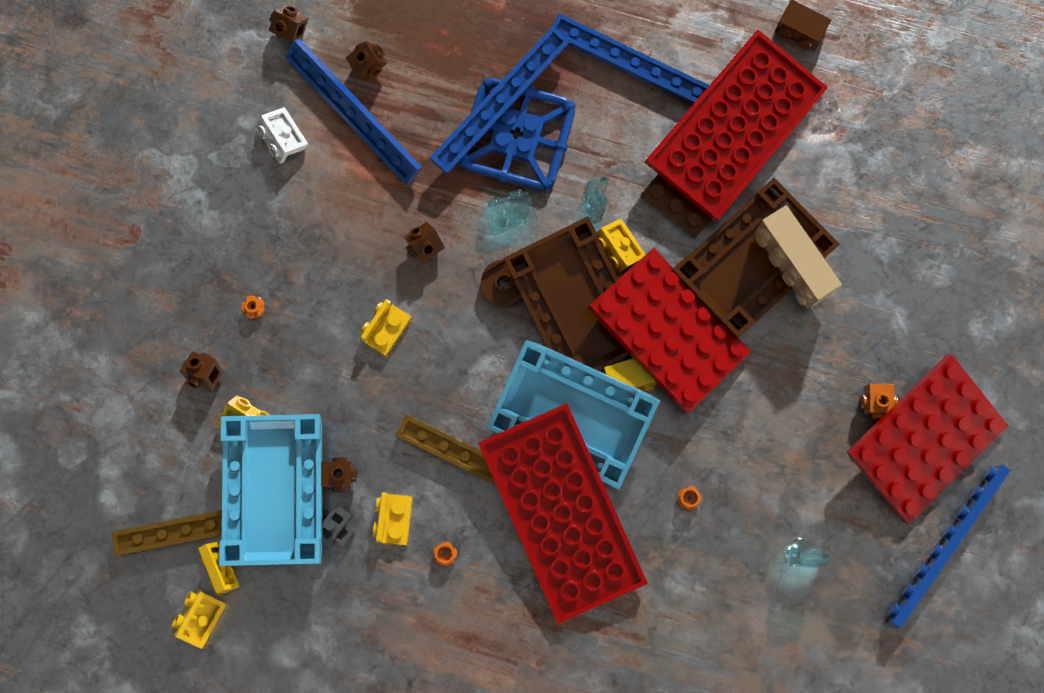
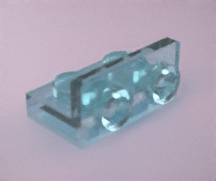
(595, 199)
(510, 211)
(800, 558)

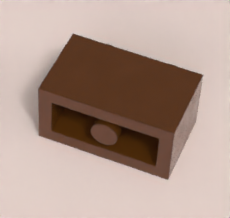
(802, 25)

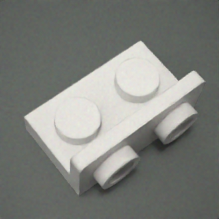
(280, 134)

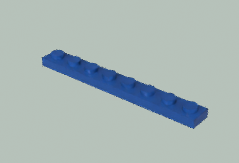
(630, 60)
(499, 100)
(353, 112)
(941, 553)

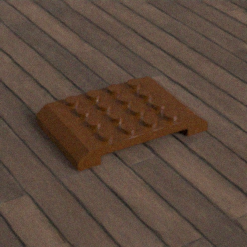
(732, 269)
(557, 285)

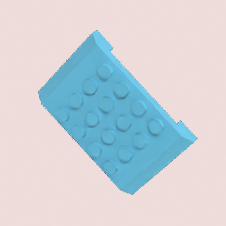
(605, 409)
(271, 490)

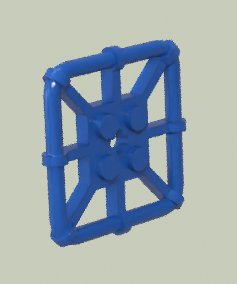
(525, 146)

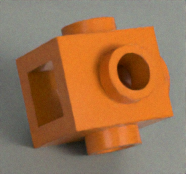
(878, 400)

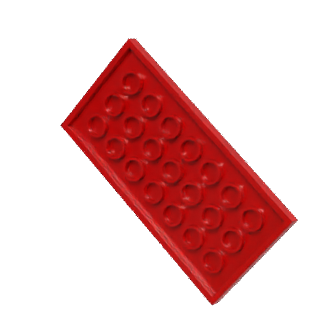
(736, 125)
(562, 513)

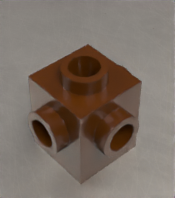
(288, 23)
(367, 60)
(423, 242)
(201, 371)
(329, 474)

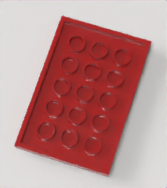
(668, 330)
(927, 439)

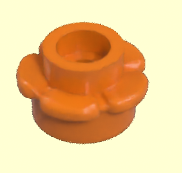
(257, 311)
(695, 498)
(451, 554)

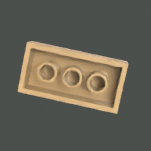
(796, 258)

